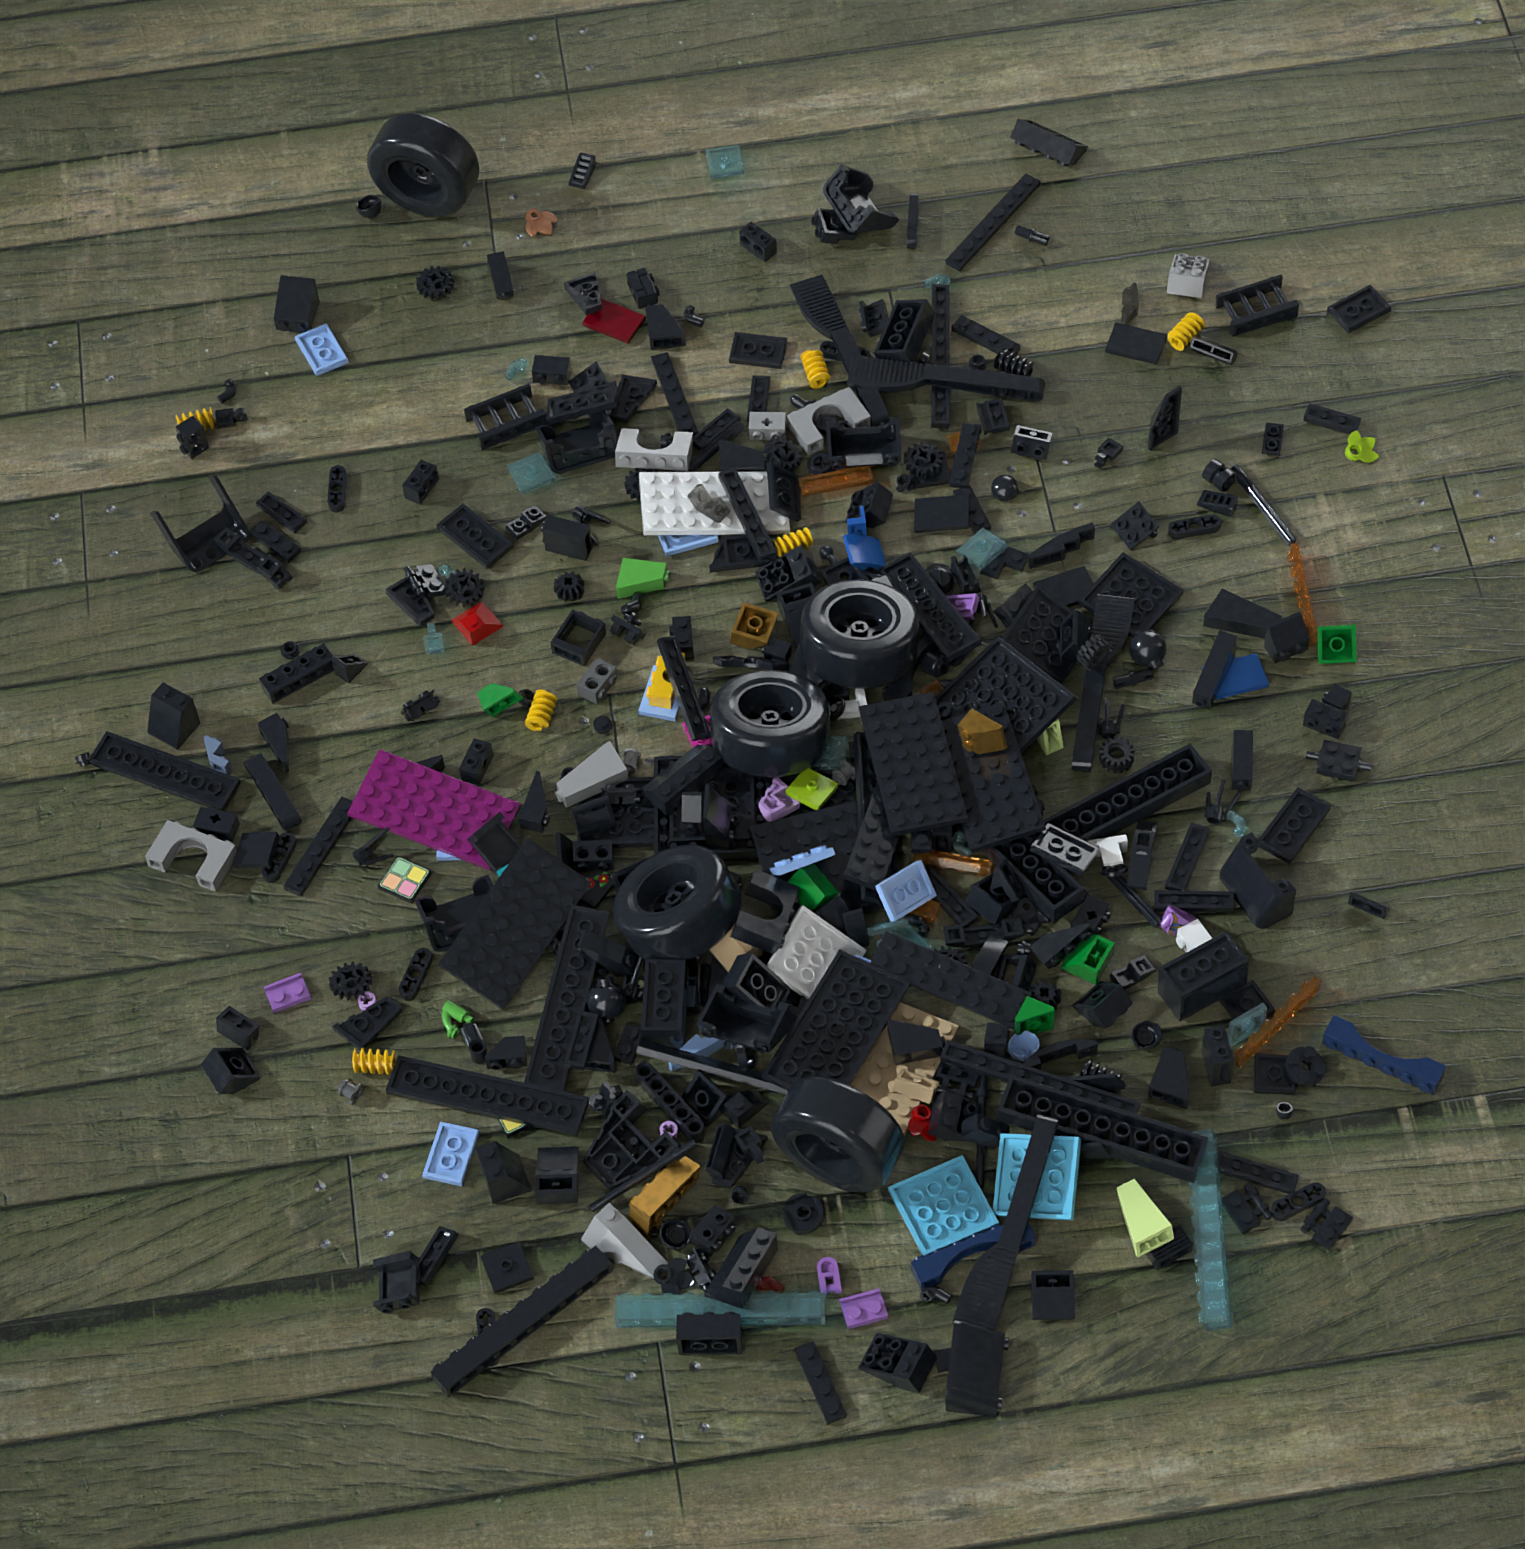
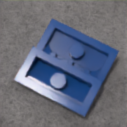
(864, 551)

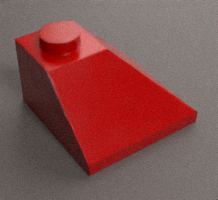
(477, 623)

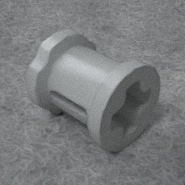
(636, 756)

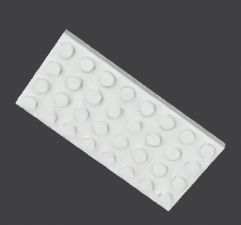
(670, 512)

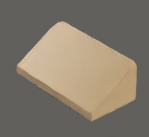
(915, 1086)

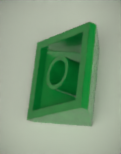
(1336, 644)
(813, 887)
(1034, 1017)

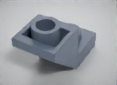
(215, 752)

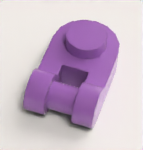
(828, 1269)

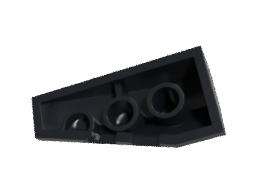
(1165, 419)

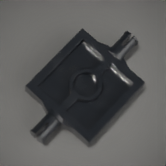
(1338, 760)

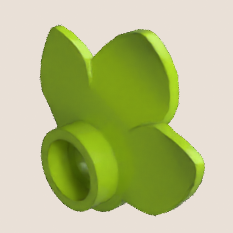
(1362, 447)

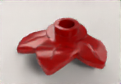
(919, 1124)

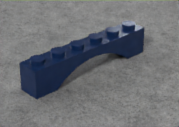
(1419, 1072)
(932, 1268)

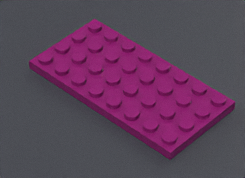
(427, 806)

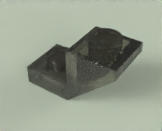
(1130, 302)
(711, 507)

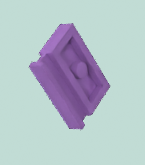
(965, 604)
(287, 993)
(863, 1308)

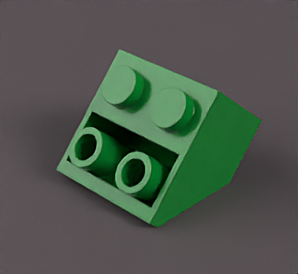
(1090, 958)

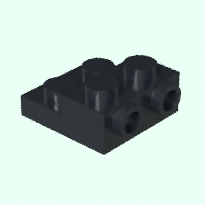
(830, 227)

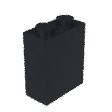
(567, 537)

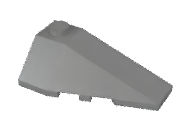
(622, 1242)

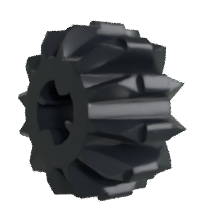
(569, 586)
(1046, 993)

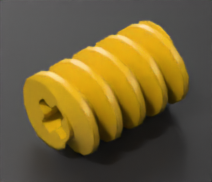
(1185, 331)
(815, 368)
(205, 418)
(792, 541)
(541, 710)
(373, 1063)

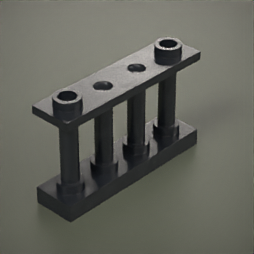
(1260, 319)
(511, 429)

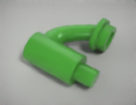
(457, 1012)

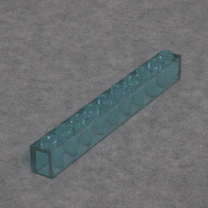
(1210, 1240)
(759, 1310)

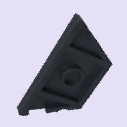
(736, 553)

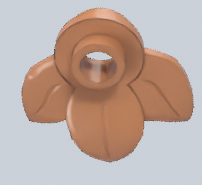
(541, 223)

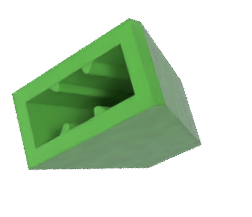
(640, 577)

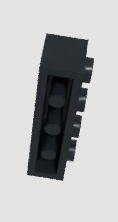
(297, 673)

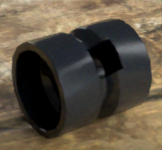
(1219, 475)

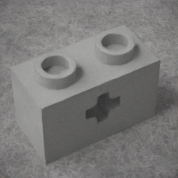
(767, 425)

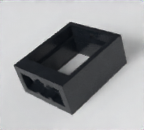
(570, 651)

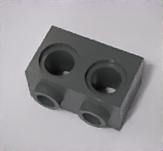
(598, 676)

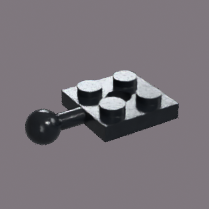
(838, 569)

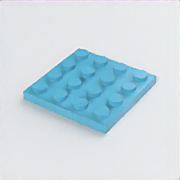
(1058, 1183)
(943, 1205)

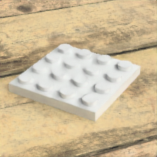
(809, 951)

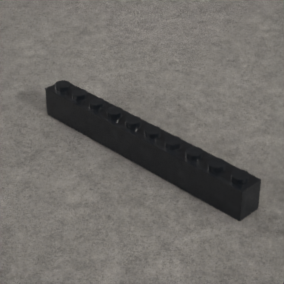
(521, 1321)

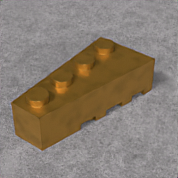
(662, 1195)

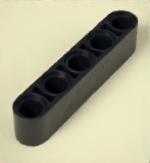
(272, 792)
(667, 1094)

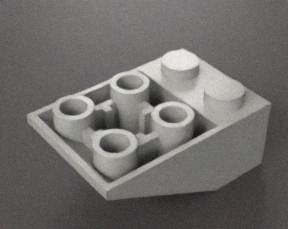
(1188, 275)

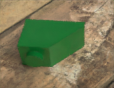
(497, 698)

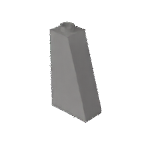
(588, 778)

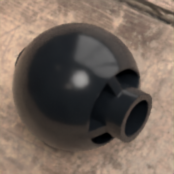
(1148, 649)
(607, 999)

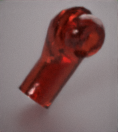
(769, 1283)

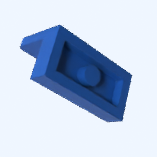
(857, 525)

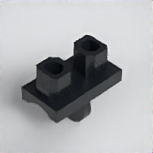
(620, 625)
(605, 1098)

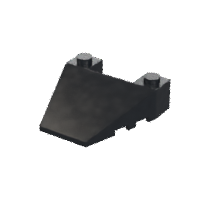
(622, 1148)

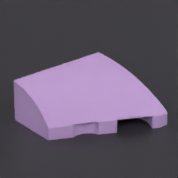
(775, 802)

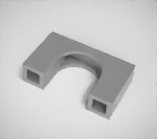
(841, 404)
(673, 457)
(176, 837)

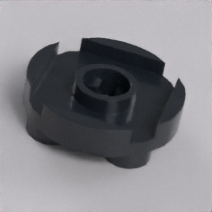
(1309, 1057)
(807, 1224)

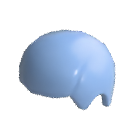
(1023, 1045)

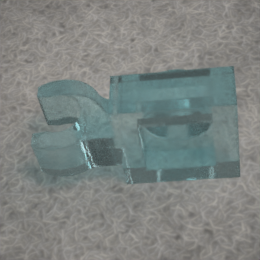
(433, 641)

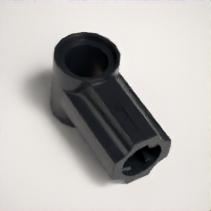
(474, 1042)

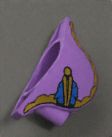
(1174, 919)

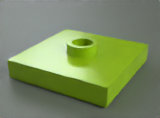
(812, 789)

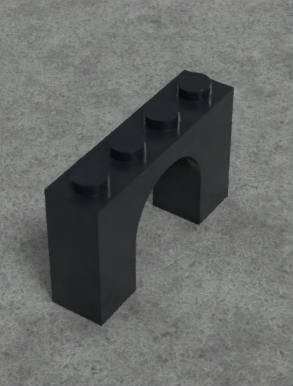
(781, 898)

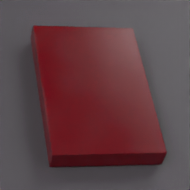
(615, 321)

